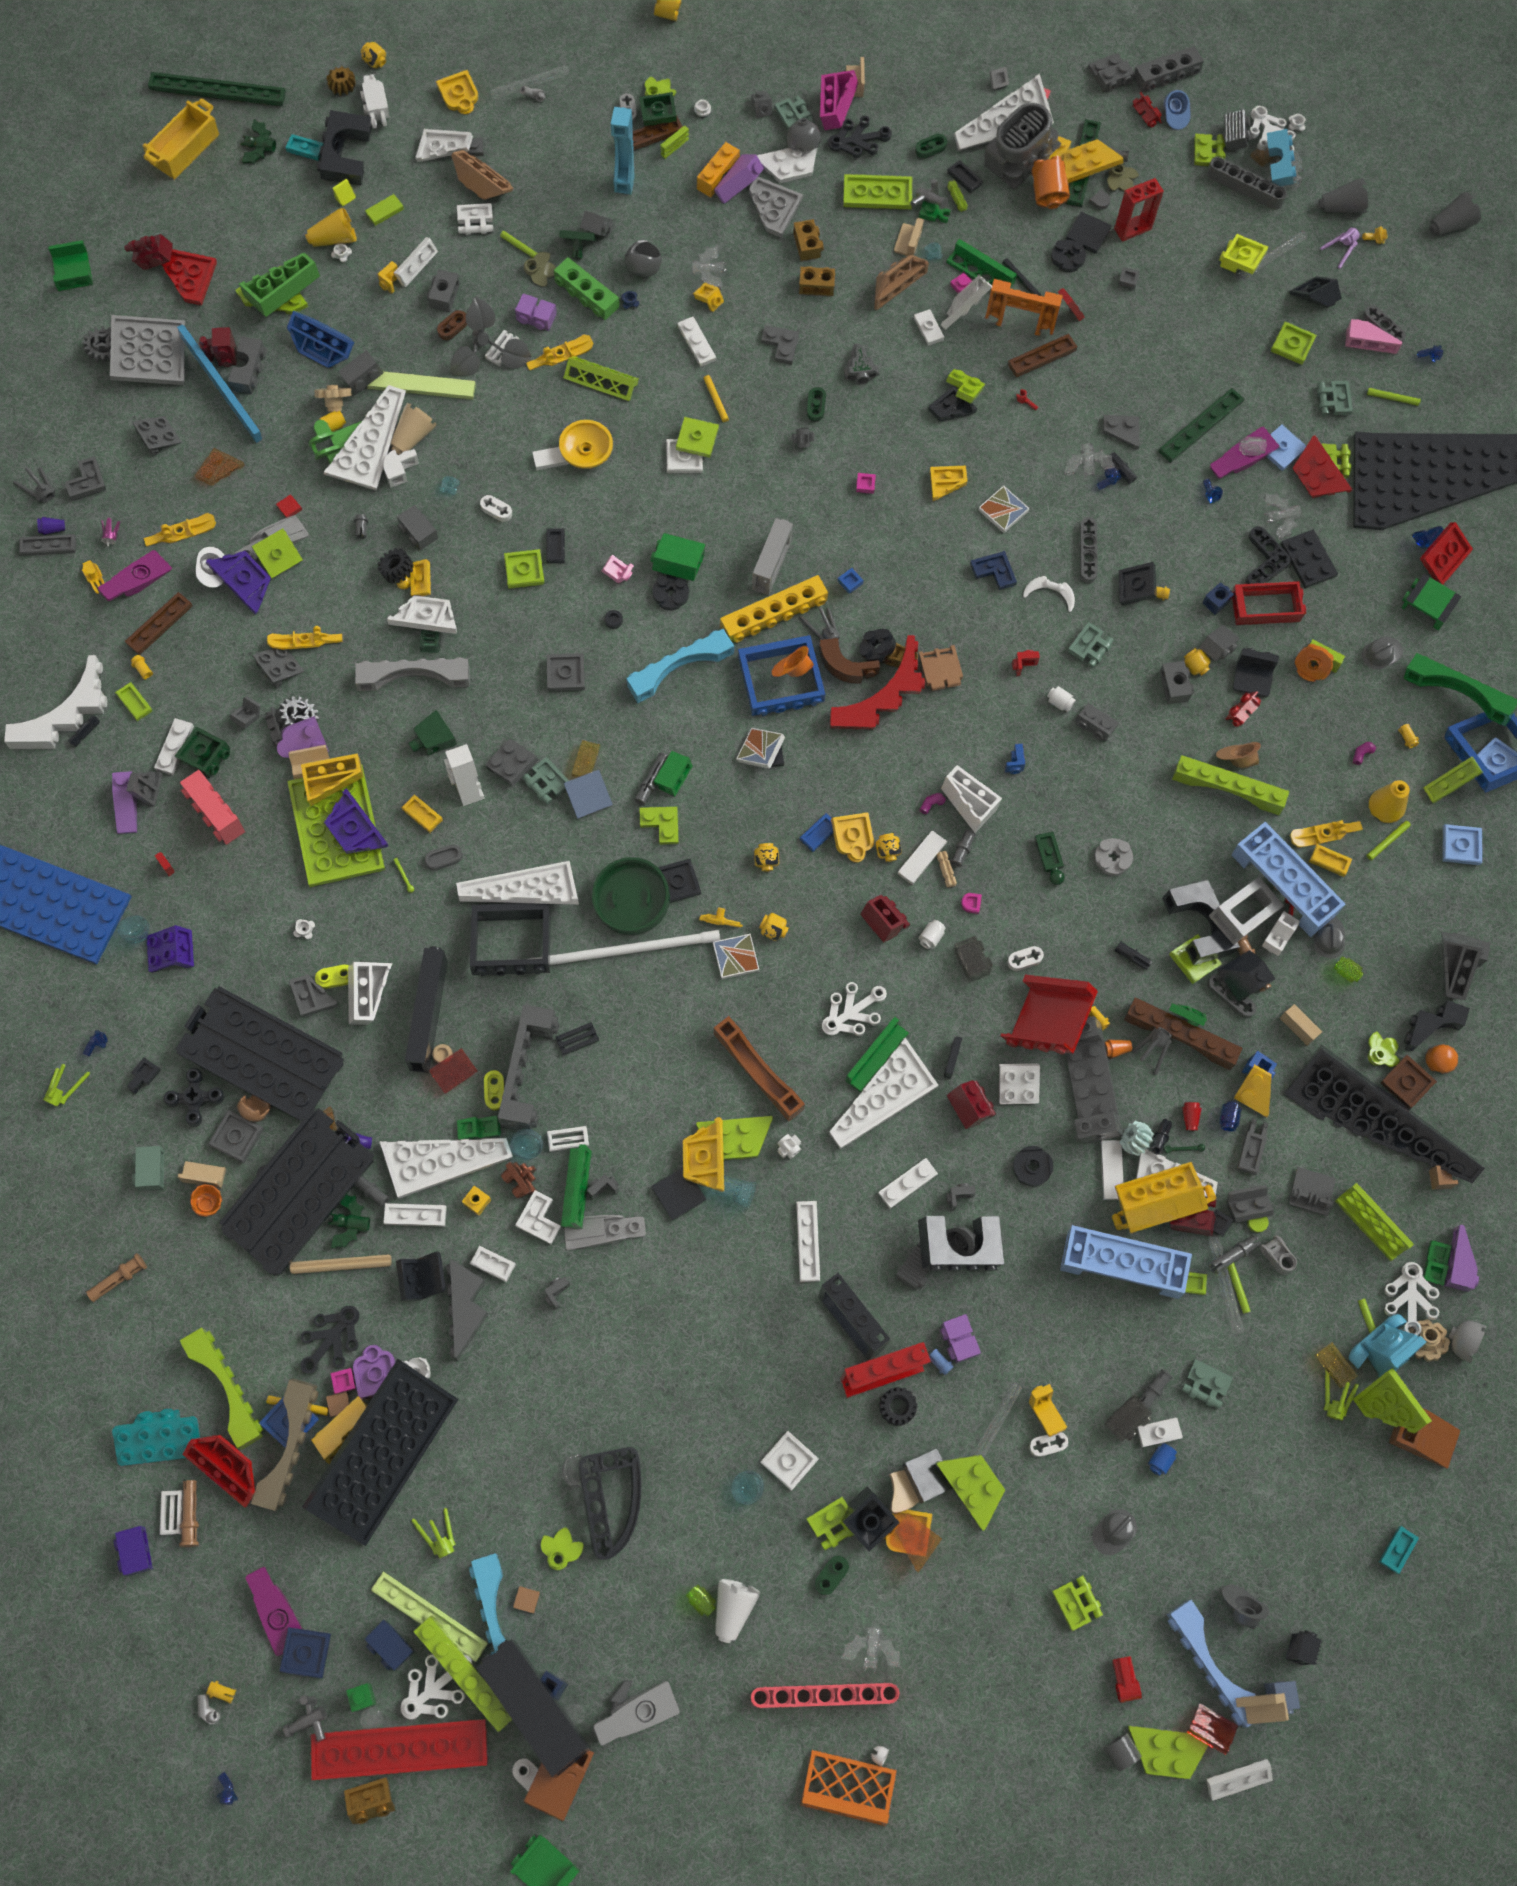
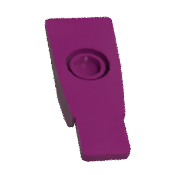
(1234, 459)
(135, 576)
(272, 1608)

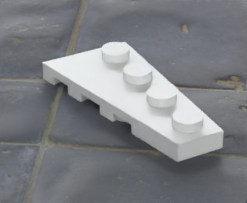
(1151, 1163)

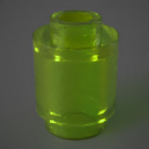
(1349, 969)
(701, 1600)

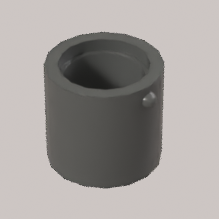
(1123, 1752)

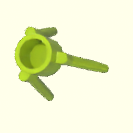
(54, 1095)
(1337, 1409)
(443, 1546)

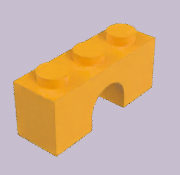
(715, 169)

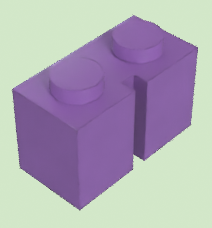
(538, 316)
(959, 1337)

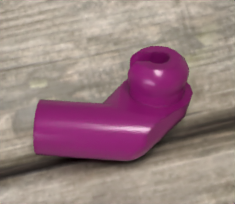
(1367, 747)
(931, 800)

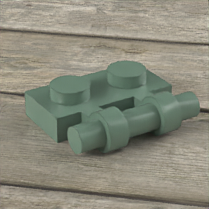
(788, 111)
(1340, 397)
(1086, 641)
(550, 776)
(1209, 1378)

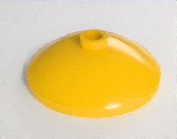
(582, 436)

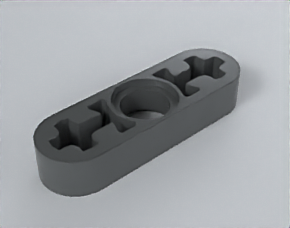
(1397, 331)
(1232, 1004)

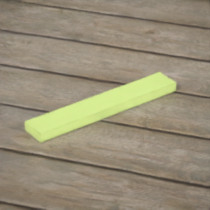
(426, 385)
(421, 1610)

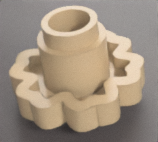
(333, 396)
(1435, 1340)

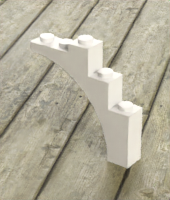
(43, 731)

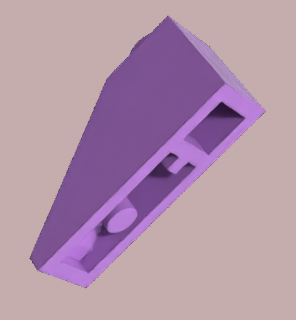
(739, 176)
(124, 804)
(1462, 1265)

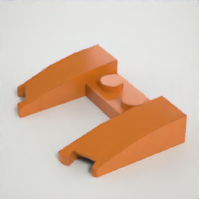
(1003, 296)

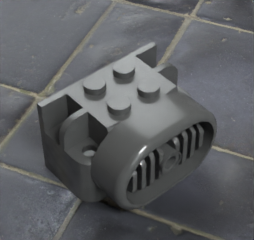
(1020, 142)

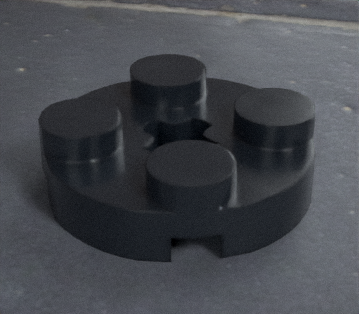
(1071, 247)
(677, 599)
(872, 639)
(1040, 1158)

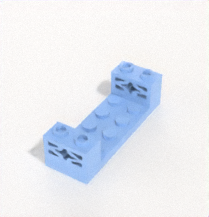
(1290, 877)
(1126, 1260)

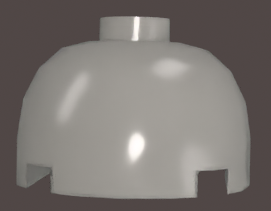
(1467, 1339)

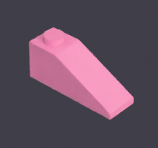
(1368, 336)

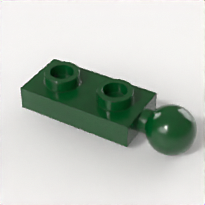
(1050, 856)

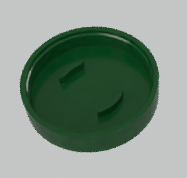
(631, 896)

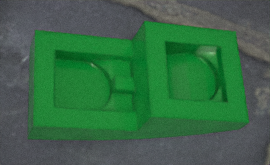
(479, 1128)
(1436, 1262)

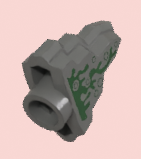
(860, 366)

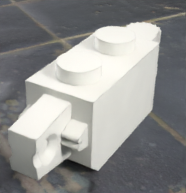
(375, 99)

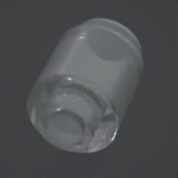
(1253, 446)

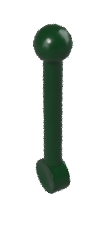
(1168, 1148)

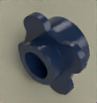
(629, 295)

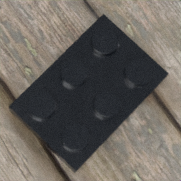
(1309, 558)

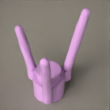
(1347, 238)

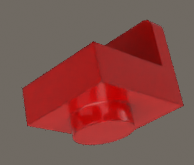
(1025, 658)

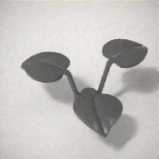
(478, 318)

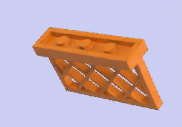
(844, 1807)

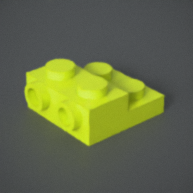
(1242, 255)

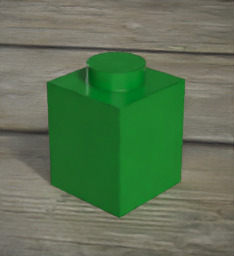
(361, 1697)

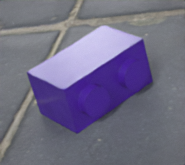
(133, 1551)

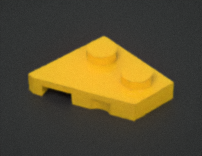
(1256, 1090)

